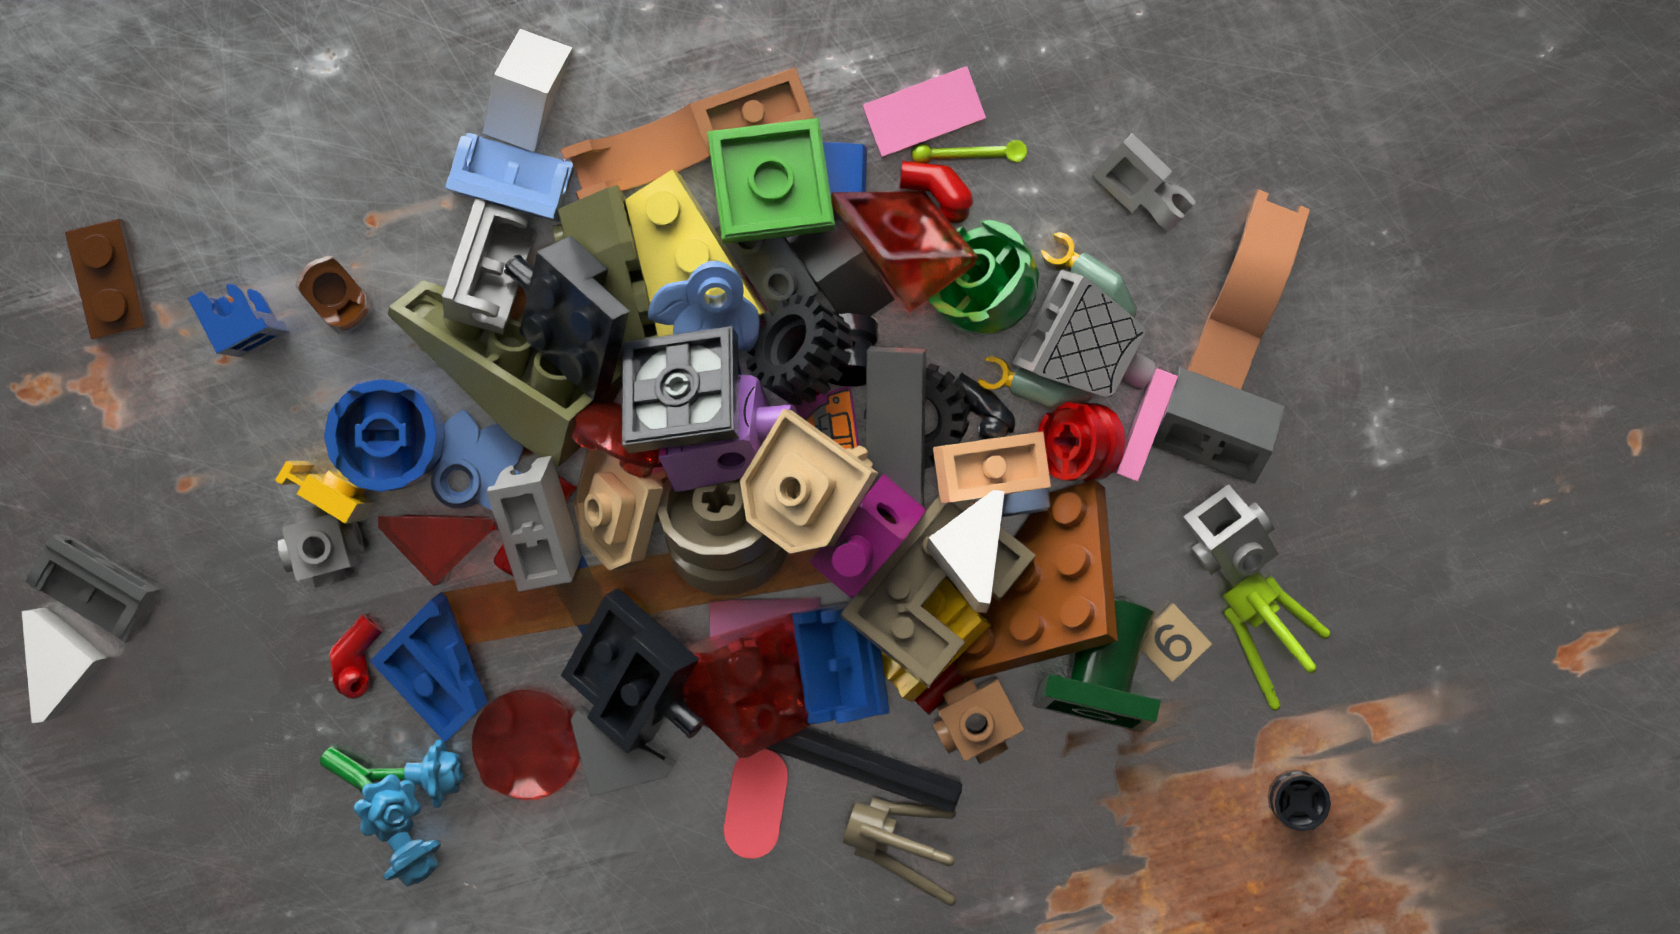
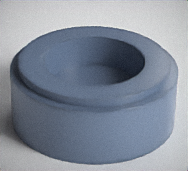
(1026, 502)

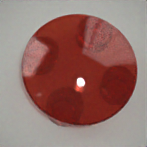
(601, 429)
(525, 745)

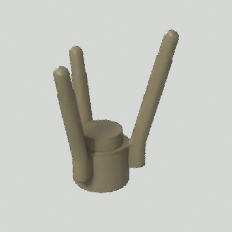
(873, 830)

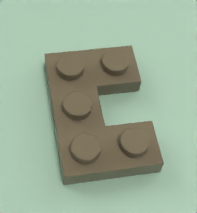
(892, 601)

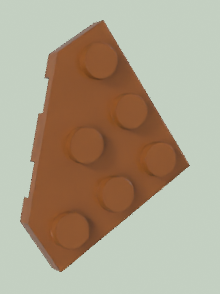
(1062, 596)

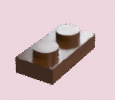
(107, 279)

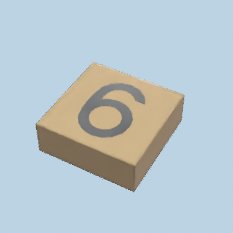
(1174, 642)

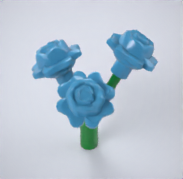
(392, 804)

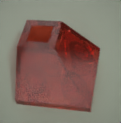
(749, 685)

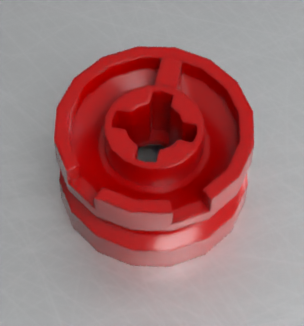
(1082, 441)

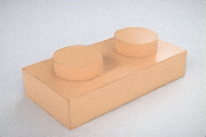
(986, 465)

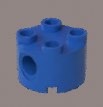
(385, 435)

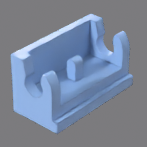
(510, 177)

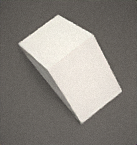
(525, 90)
(969, 549)
(56, 662)

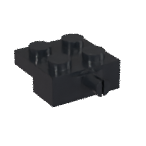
(571, 313)
(632, 674)

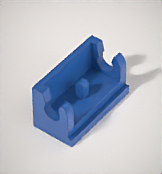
(236, 326)
(838, 668)

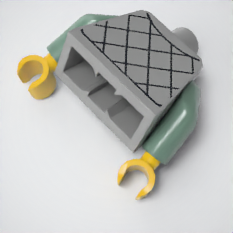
(1080, 338)

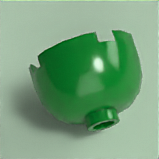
(998, 286)

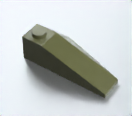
(605, 230)
(501, 373)

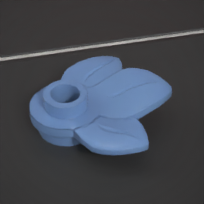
(692, 310)
(478, 454)

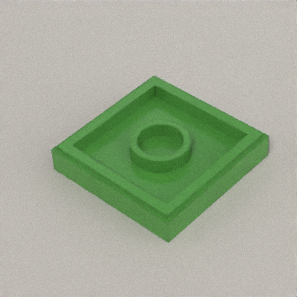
(770, 181)

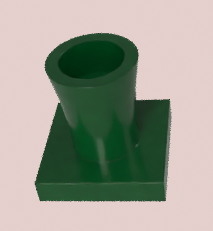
(1104, 678)

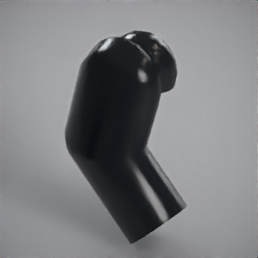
(986, 404)

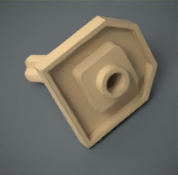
(804, 485)
(616, 510)

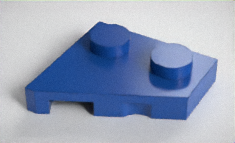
(433, 669)

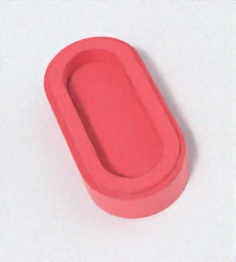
(756, 804)

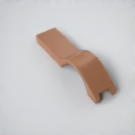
(681, 137)
(1249, 292)

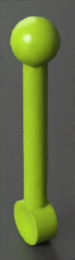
(1014, 152)

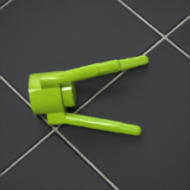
(1255, 602)

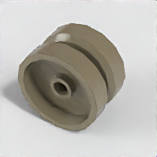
(714, 542)

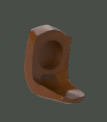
(334, 294)

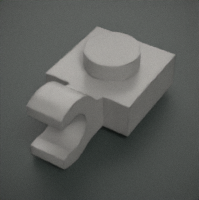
(1138, 177)

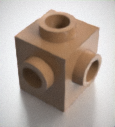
(986, 740)

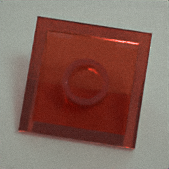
(905, 241)
(439, 543)

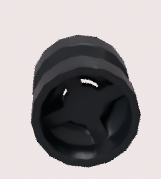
(864, 334)
(1306, 807)

